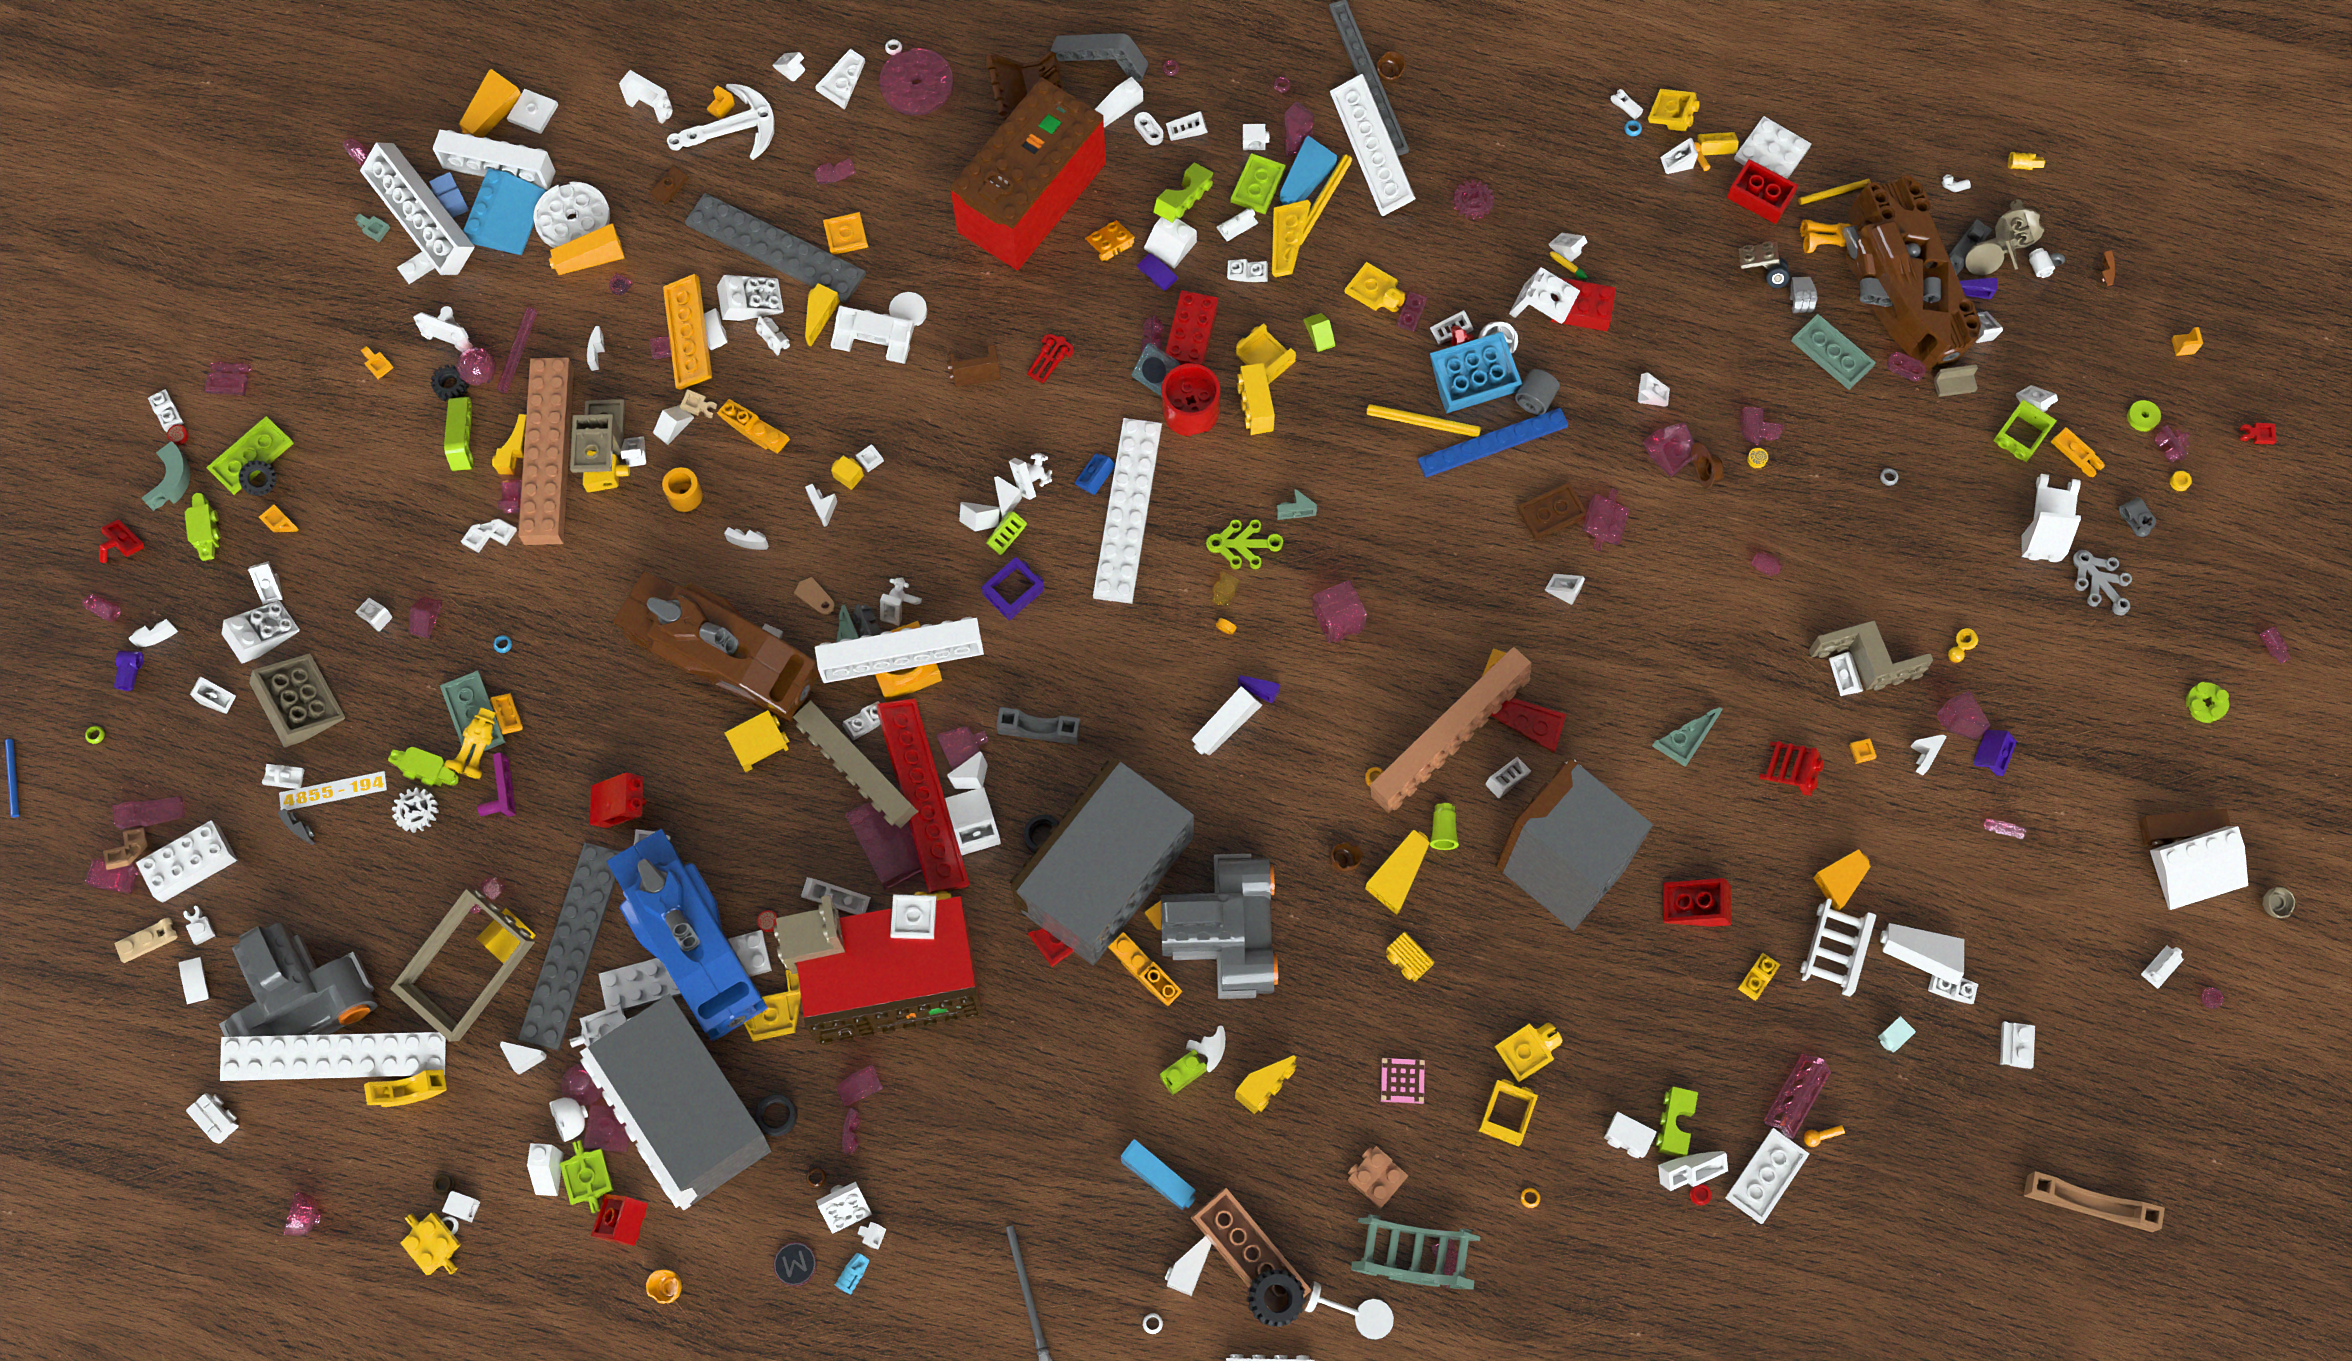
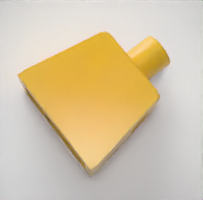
(605, 480)

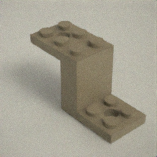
(597, 431)
(1870, 655)
(809, 935)

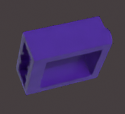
(999, 603)

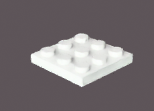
(1773, 148)

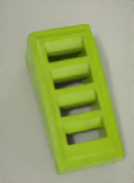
(1016, 530)

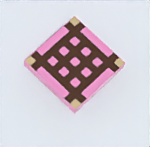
(1402, 1080)

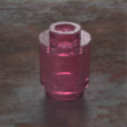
(1766, 564)

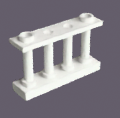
(1858, 943)

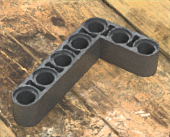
(1102, 48)

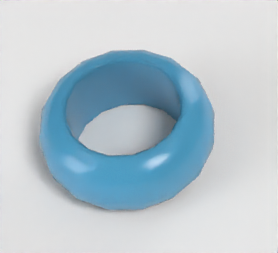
(1634, 123)
(505, 649)

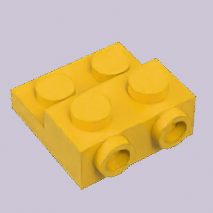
(1674, 109)

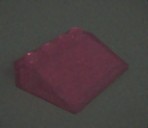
(887, 847)

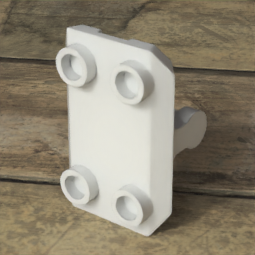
(443, 328)

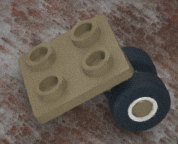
(1767, 256)

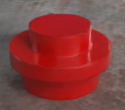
(1700, 1194)

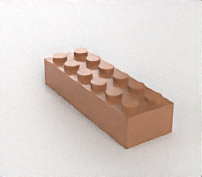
(1244, 1245)

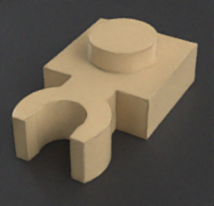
(695, 403)

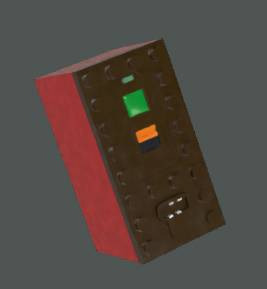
(890, 980)

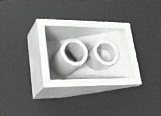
(2049, 536)

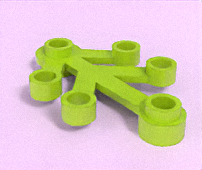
(1241, 543)

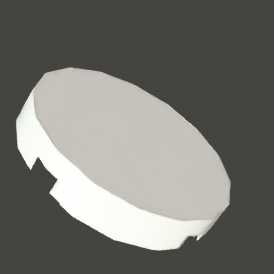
(909, 307)

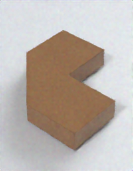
(135, 844)

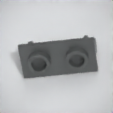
(862, 617)

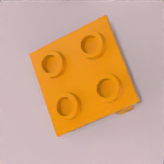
(1110, 239)

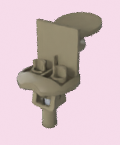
(2013, 230)

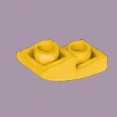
(1759, 976)

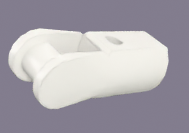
(1628, 105)

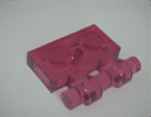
(227, 383)

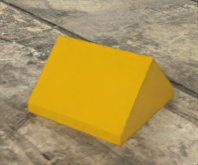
(499, 940)

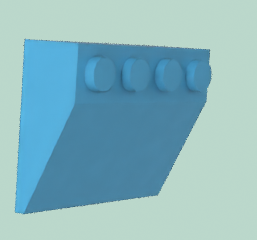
(503, 212)
(1475, 372)

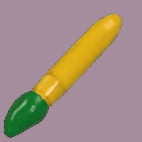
(1567, 264)

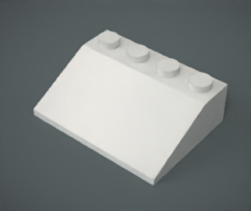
(2201, 866)

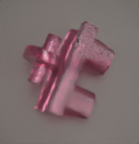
(2177, 450)

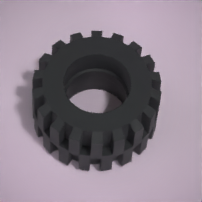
(1294, 1293)

